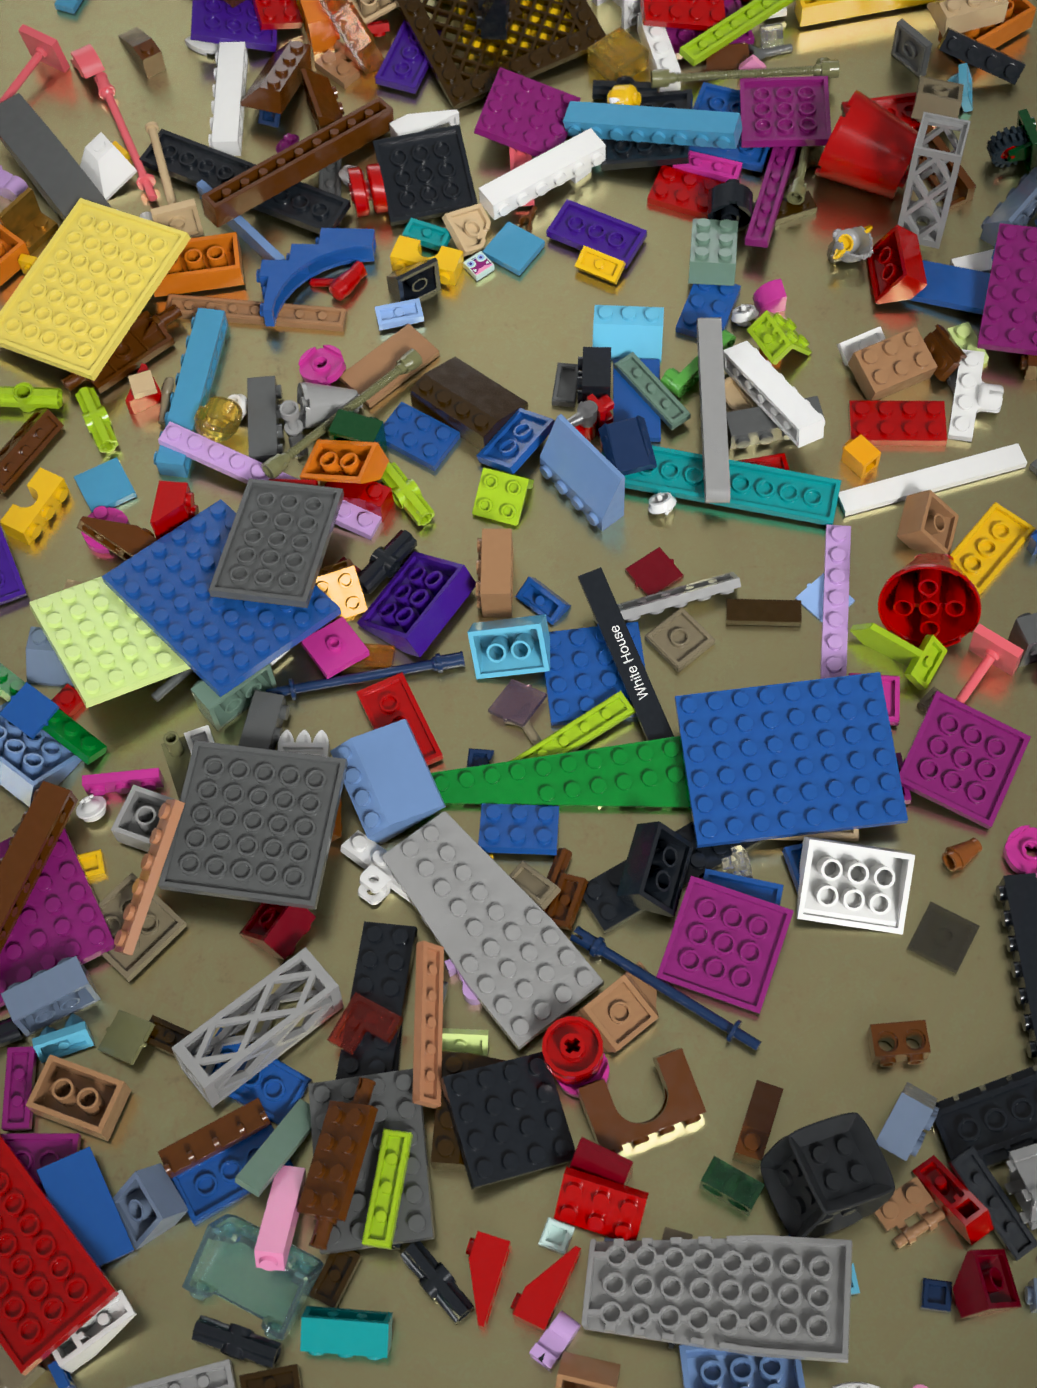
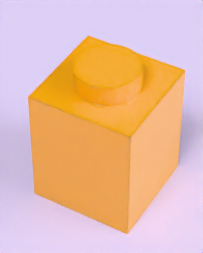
(860, 456)

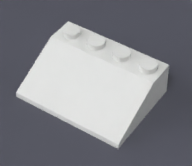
(854, 884)

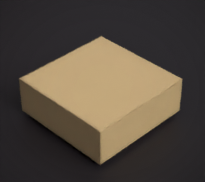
(142, 384)

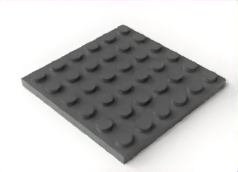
(255, 825)

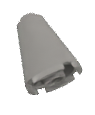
(321, 402)

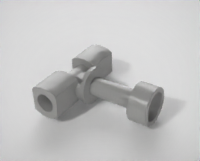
(293, 426)

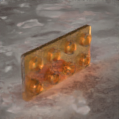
(354, 33)

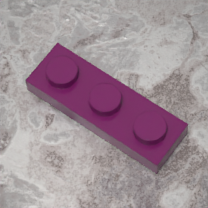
(18, 1088)

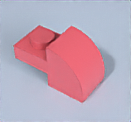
(86, 61)

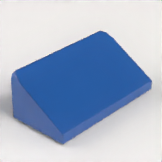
(542, 600)

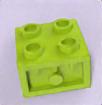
(777, 336)
(501, 496)

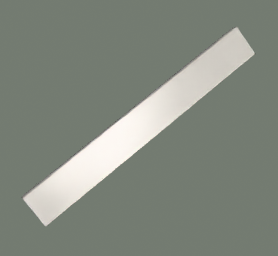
(932, 478)

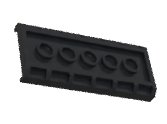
(991, 1117)

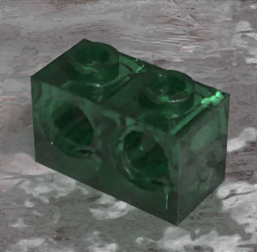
(731, 1186)

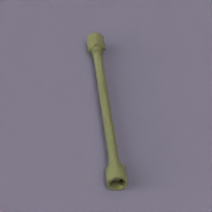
(662, 77)
(797, 189)
(275, 465)

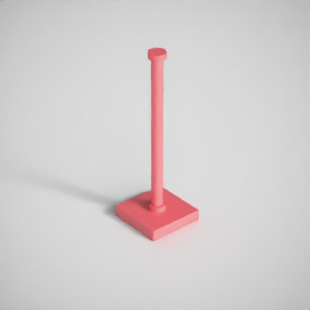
(42, 49)
(994, 651)

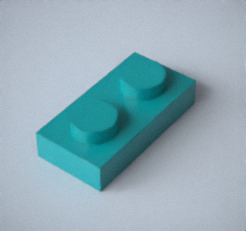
(429, 234)

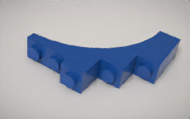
(305, 261)

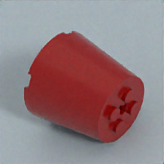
(869, 149)

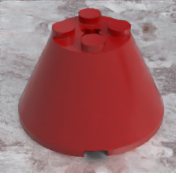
(930, 599)

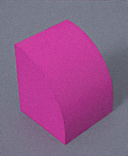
(770, 297)

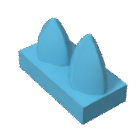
(964, 77)
(61, 1042)

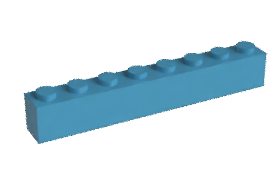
(654, 124)
(193, 383)

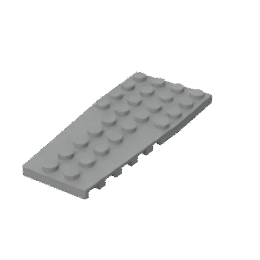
(491, 930)
(725, 1293)

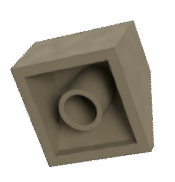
(937, 97)

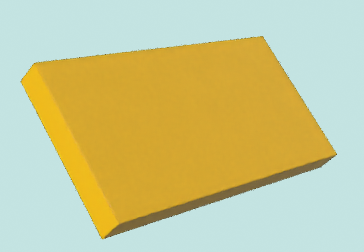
(991, 545)

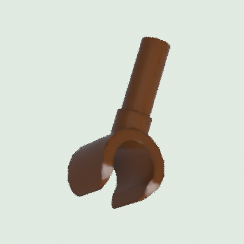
(527, 219)

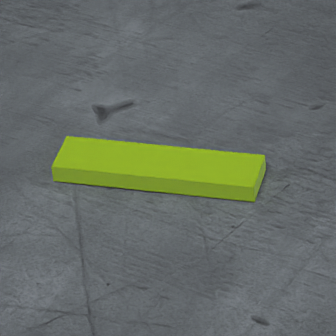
(387, 1189)

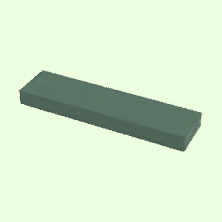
(652, 391)
(276, 1149)

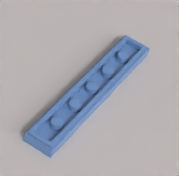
(247, 232)

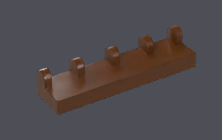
(214, 1138)

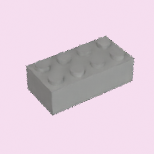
(138, 817)

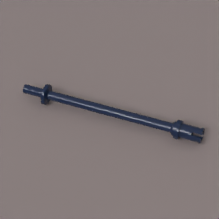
(437, 663)
(598, 947)

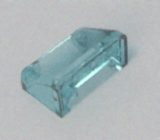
(228, 1269)

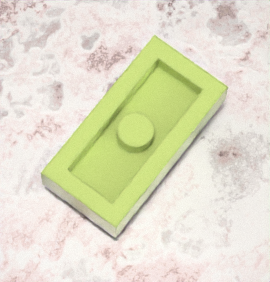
(966, 338)
(465, 1041)

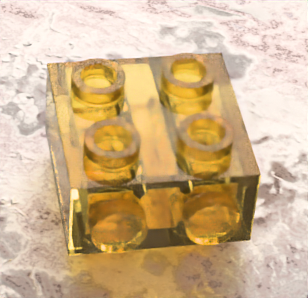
(618, 55)

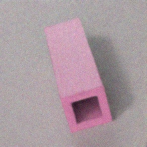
(280, 1219)

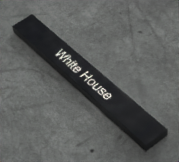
(625, 655)

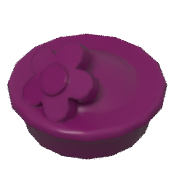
(288, 140)

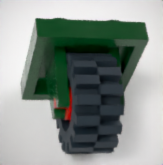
(1015, 143)

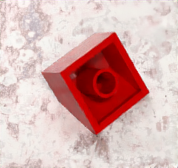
(172, 507)

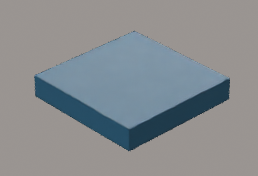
(513, 248)
(105, 485)

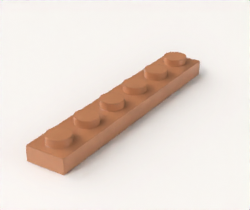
(145, 885)
(428, 1025)

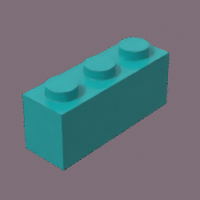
(346, 1332)

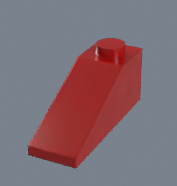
(369, 496)
(954, 1200)
(487, 1265)
(542, 1295)

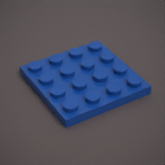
(725, 99)
(582, 672)

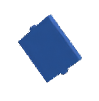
(29, 710)

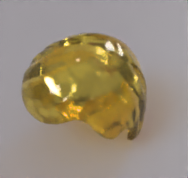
(218, 419)

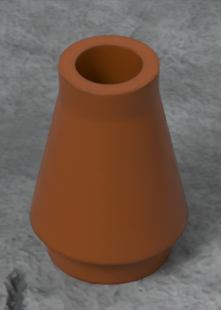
(959, 855)

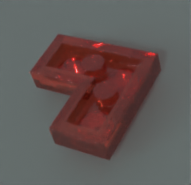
(363, 1016)

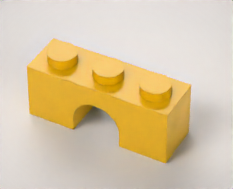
(409, 251)
(27, 522)

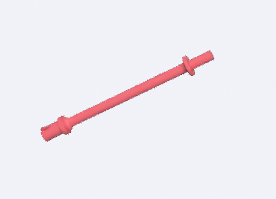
(106, 92)

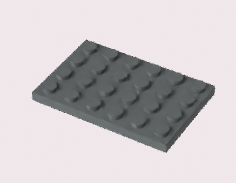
(277, 543)
(395, 1112)

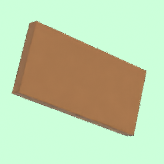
(384, 359)

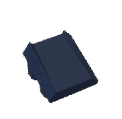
(628, 445)

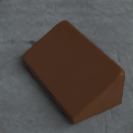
(727, 58)

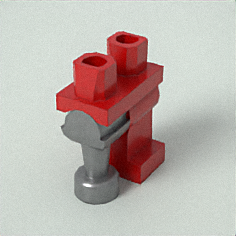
(592, 415)

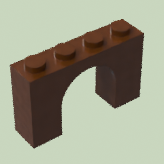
(680, 1104)

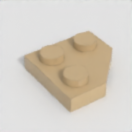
(468, 228)

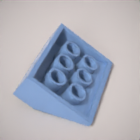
(583, 474)
(30, 762)
(388, 781)
(732, 1370)

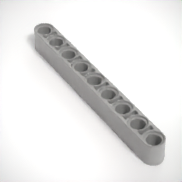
(713, 410)

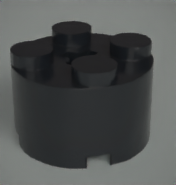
(731, 202)

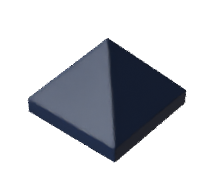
(269, 118)

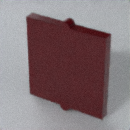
(654, 572)

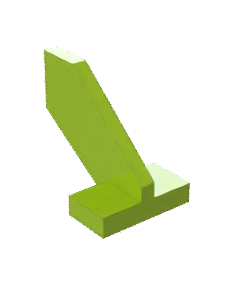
(921, 661)

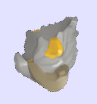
(851, 244)

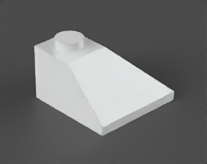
(106, 166)

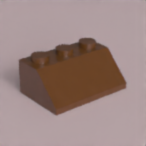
(321, 99)

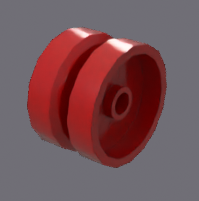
(367, 190)
(574, 1066)

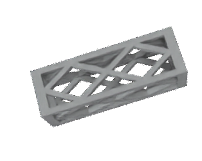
(925, 207)
(251, 1009)

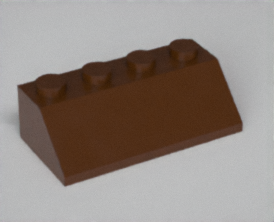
(279, 78)

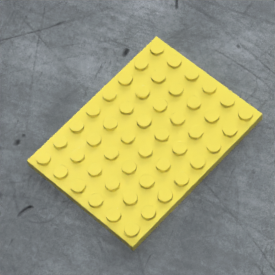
(88, 287)

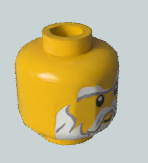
(624, 95)

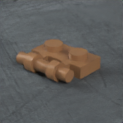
(336, 67)
(903, 1204)

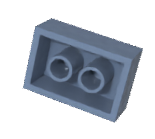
(50, 995)
(905, 1125)

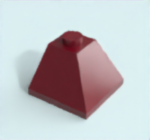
(985, 1284)

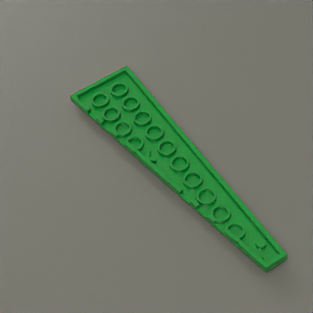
(609, 776)

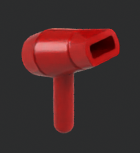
(343, 284)

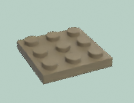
(157, 931)

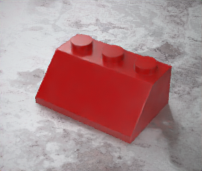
(896, 266)

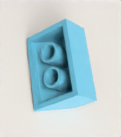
(629, 330)
(510, 646)

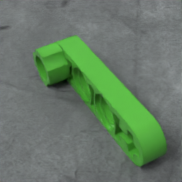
(681, 382)

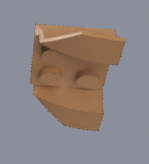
(621, 1010)

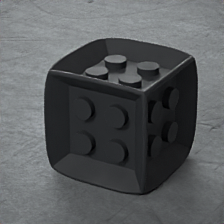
(827, 1176)

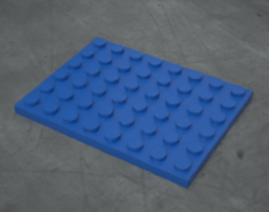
(213, 635)
(789, 760)

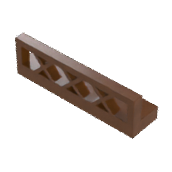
(964, 185)
(26, 445)

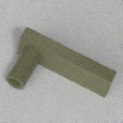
(177, 758)

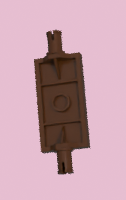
(141, 344)
(338, 1162)

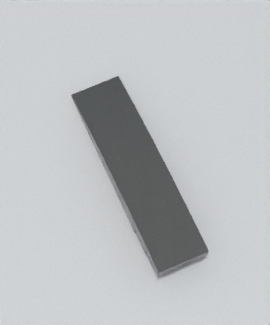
(44, 158)

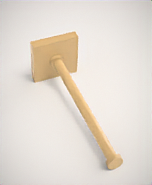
(177, 215)

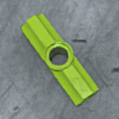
(30, 398)
(96, 419)
(407, 495)

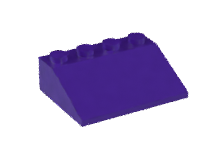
(418, 602)

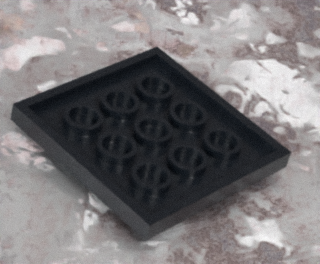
(644, 154)
(425, 174)
(508, 1119)

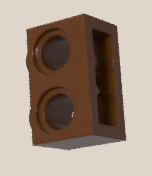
(897, 1034)

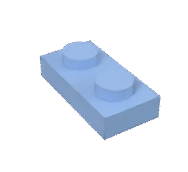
(399, 314)

